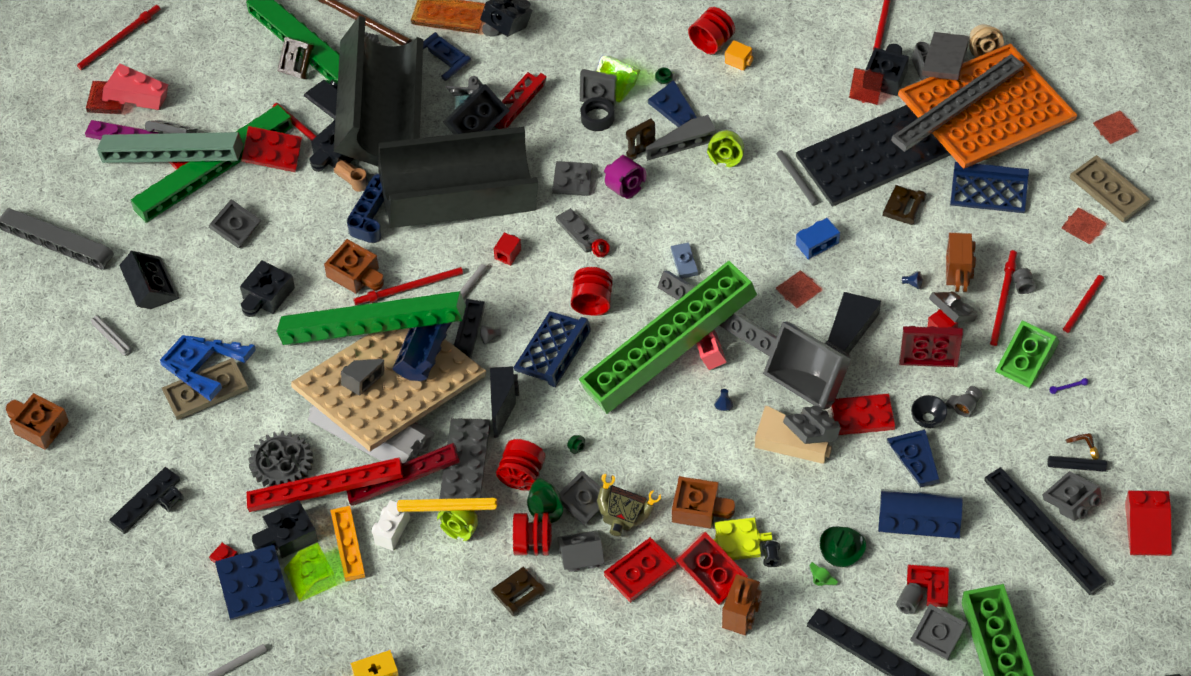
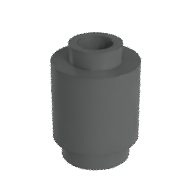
(910, 598)

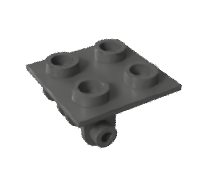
(473, 84)

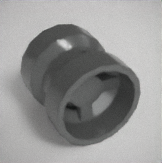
(1024, 281)

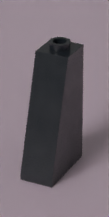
(853, 320)

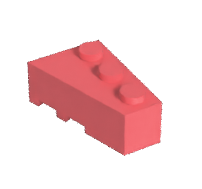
(135, 88)

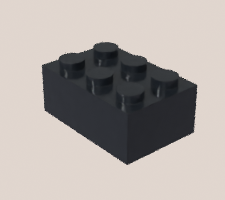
(477, 112)

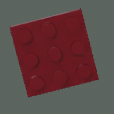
(930, 346)

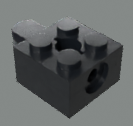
(511, 17)
(892, 65)
(324, 150)
(275, 289)
(292, 537)

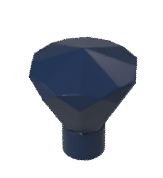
(914, 279)
(723, 402)

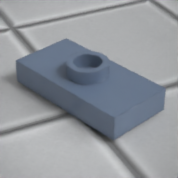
(684, 260)

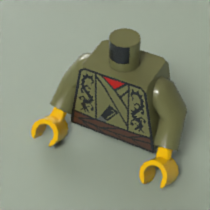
(623, 508)

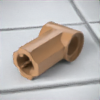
(351, 174)

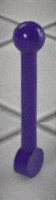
(1053, 390)

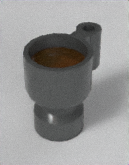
(965, 403)

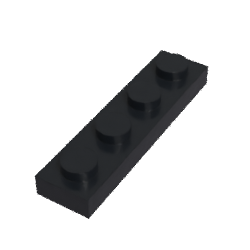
(469, 326)
(144, 500)

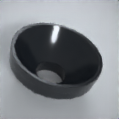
(932, 405)

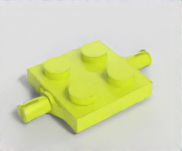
(740, 538)

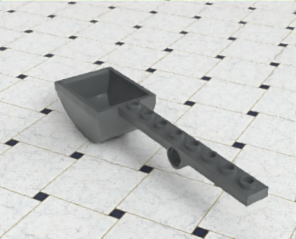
(796, 356)

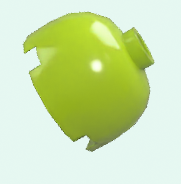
(726, 145)
(458, 523)

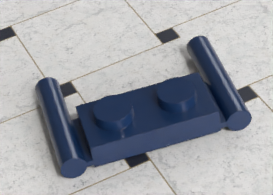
(447, 53)

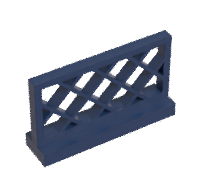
(990, 175)
(567, 350)

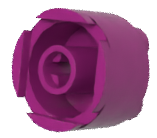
(624, 177)

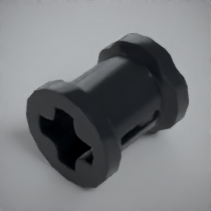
(170, 498)
(771, 554)

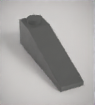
(687, 136)

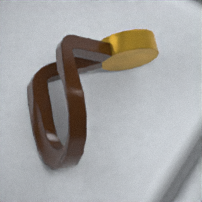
(1093, 450)

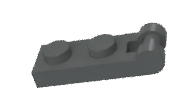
(168, 127)
(577, 229)

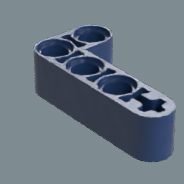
(360, 220)

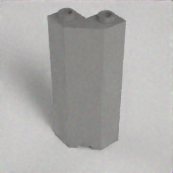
(403, 445)

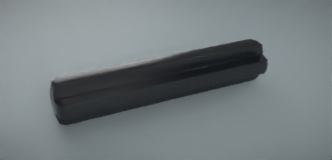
(1077, 463)

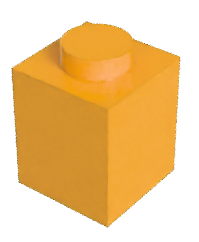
(738, 55)

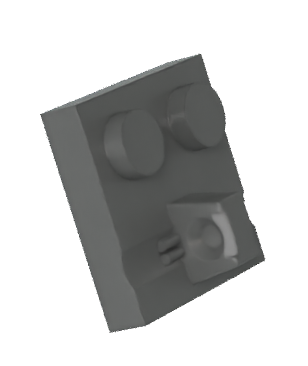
(597, 85)
(572, 178)
(234, 223)
(953, 307)
(581, 497)
(938, 632)

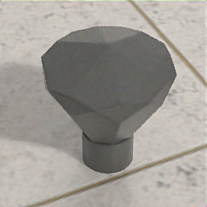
(489, 31)
(488, 334)

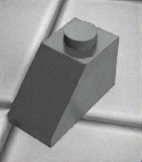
(361, 374)

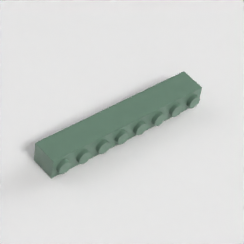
(170, 147)

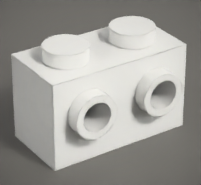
(390, 526)

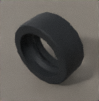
(597, 124)

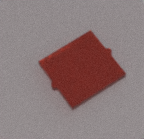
(866, 86)
(1115, 127)
(1083, 225)
(798, 289)

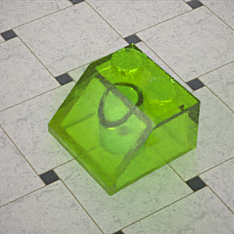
(626, 75)
(310, 572)

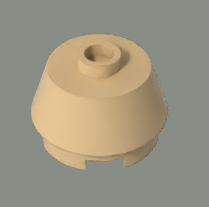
(984, 39)

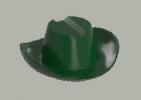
(545, 499)
(842, 546)

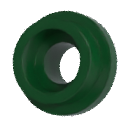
(663, 75)
(576, 444)

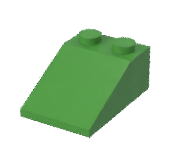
(1027, 354)

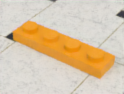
(347, 543)

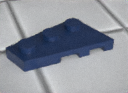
(672, 104)
(916, 456)

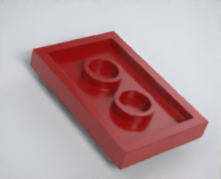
(271, 149)
(863, 414)
(640, 569)

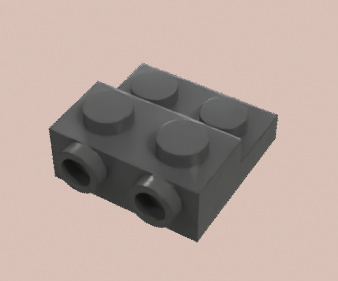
(813, 425)
(1073, 496)

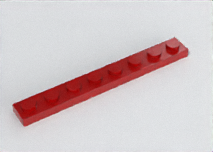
(324, 484)

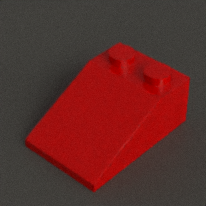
(1149, 522)
(709, 567)

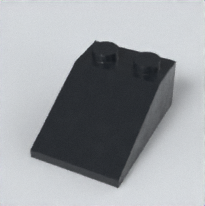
(503, 395)

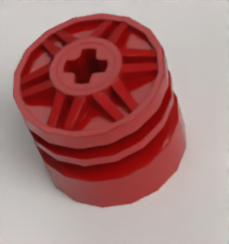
(711, 30)
(591, 291)
(520, 464)
(531, 534)

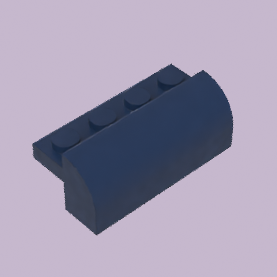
(420, 351)
(920, 513)

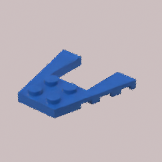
(191, 353)

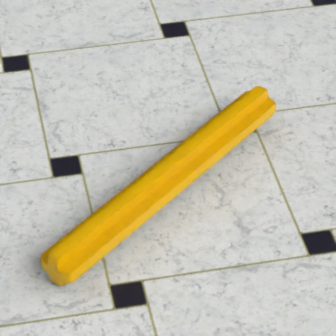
(447, 504)

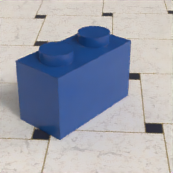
(817, 238)

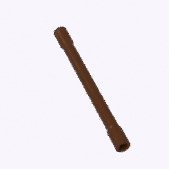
(396, 37)

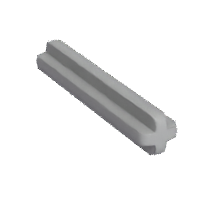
(111, 335)

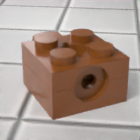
(960, 260)
(361, 267)
(37, 420)
(705, 497)
(741, 605)

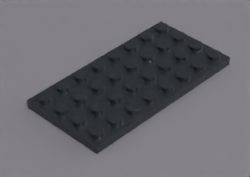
(867, 157)

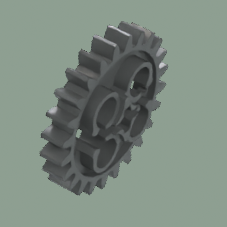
(280, 459)

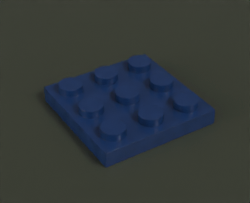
(252, 582)

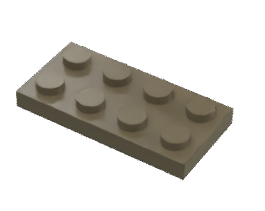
(1109, 188)
(188, 401)

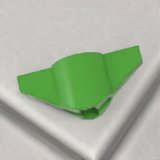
(821, 576)

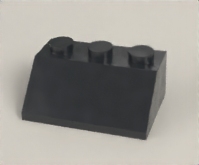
(324, 96)
(148, 280)

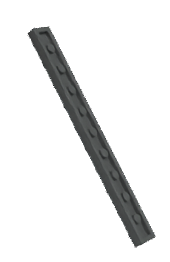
(957, 103)

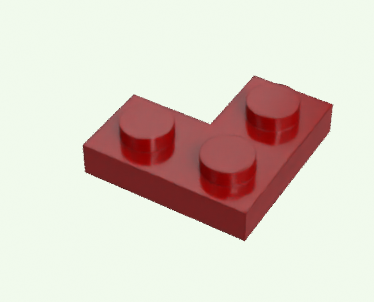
(934, 579)

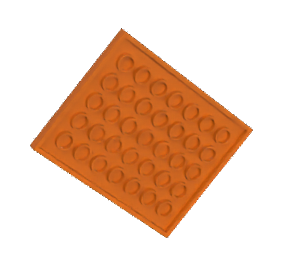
(1001, 119)

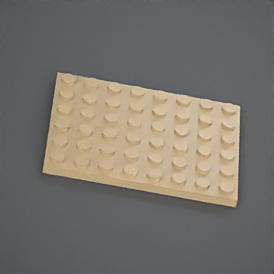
(392, 400)

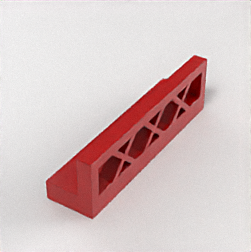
(524, 99)

